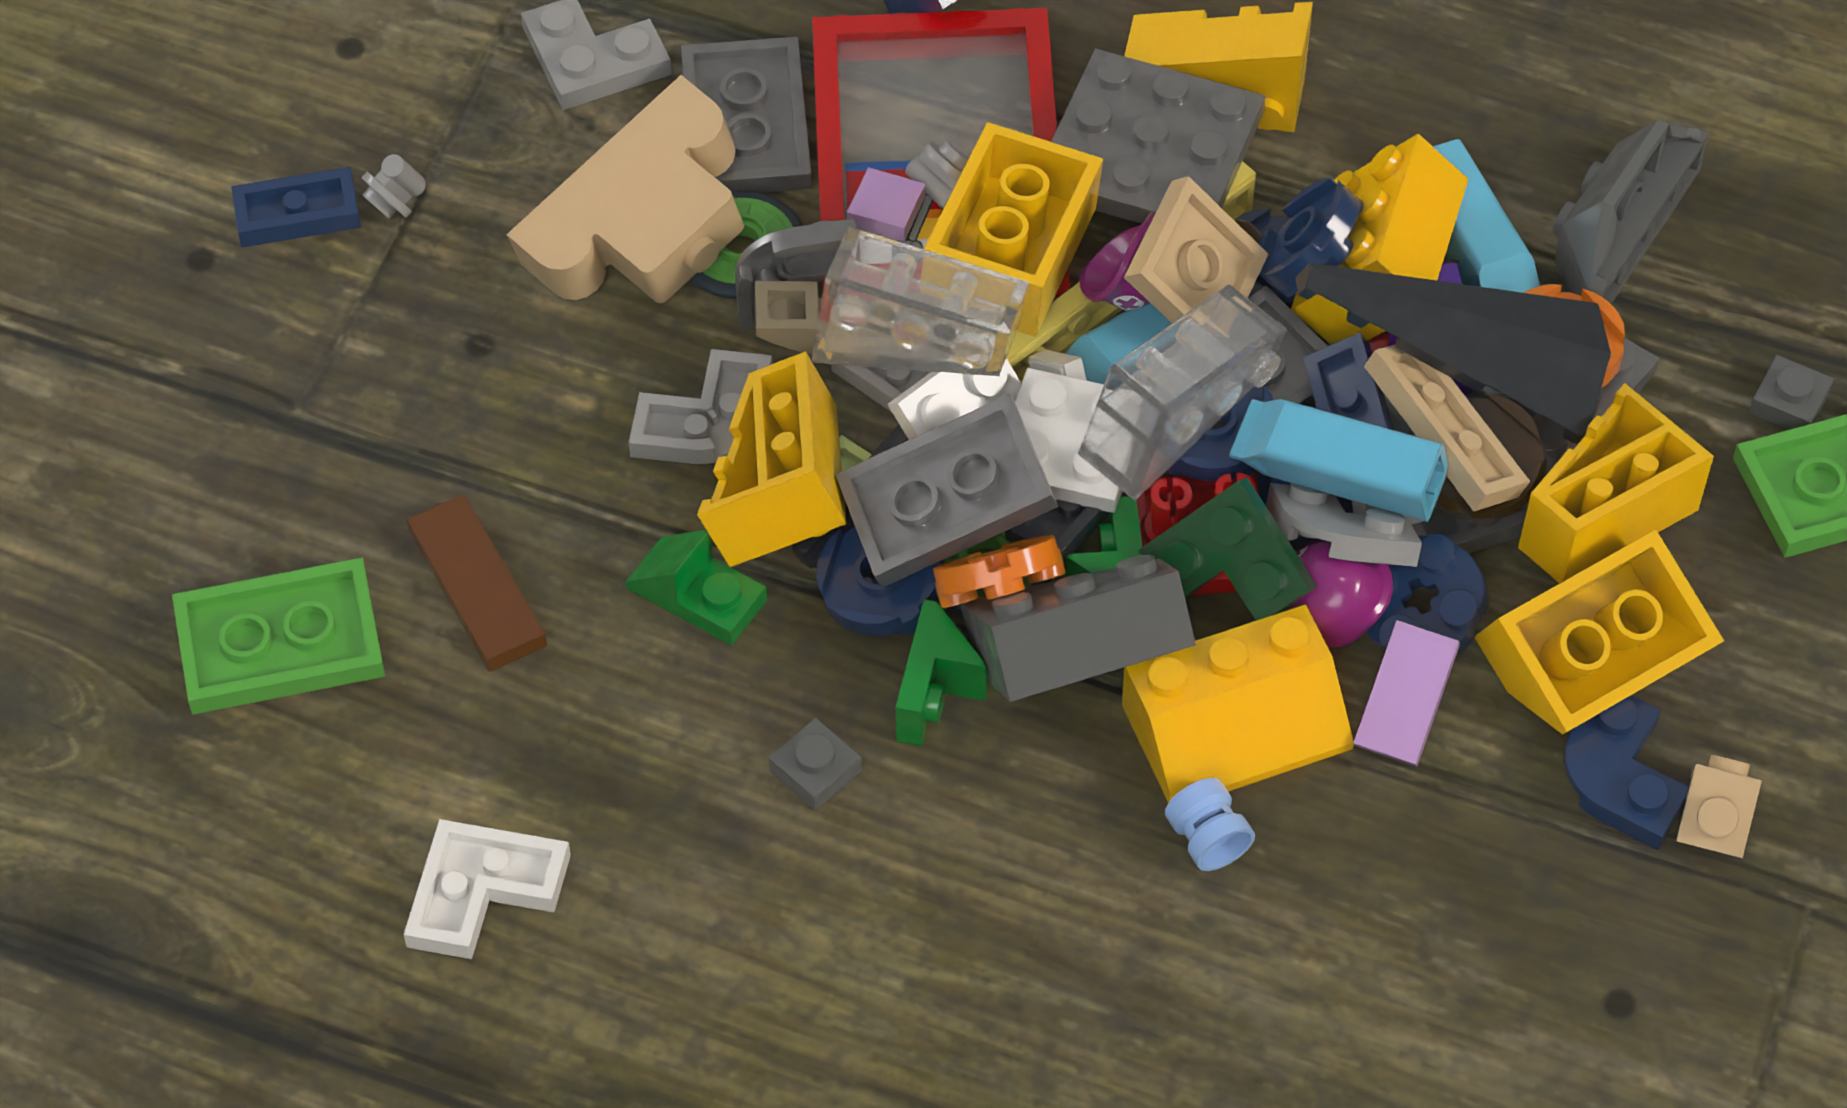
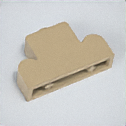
(639, 204)

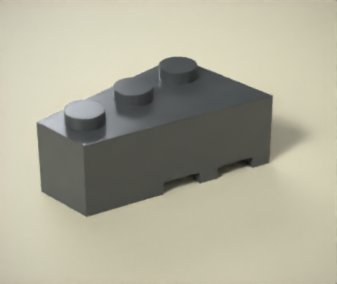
(1079, 626)

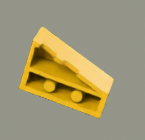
(1241, 51)
(780, 465)

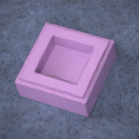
(886, 204)

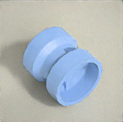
(1210, 825)

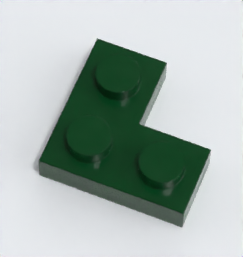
(1243, 540)

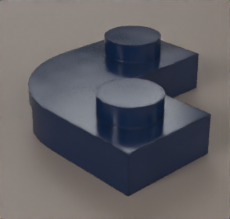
(1613, 783)

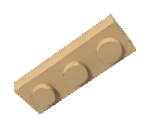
(1441, 413)

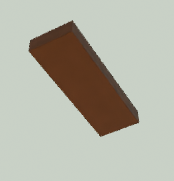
(476, 582)

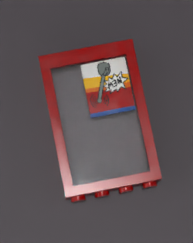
(919, 79)

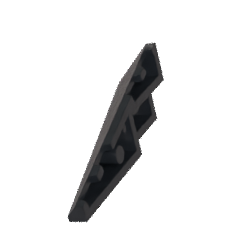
(1524, 345)

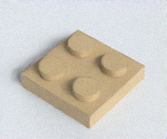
(1192, 252)

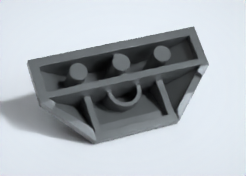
(1625, 206)

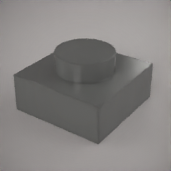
(1791, 394)
(815, 764)

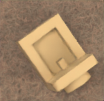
(1719, 806)

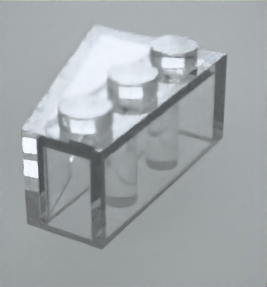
(915, 310)
(1179, 388)

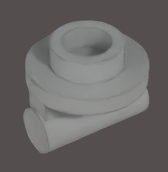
(938, 169)
(393, 186)

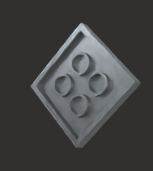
(1155, 130)

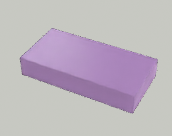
(1406, 693)

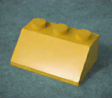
(1600, 635)
(1239, 704)

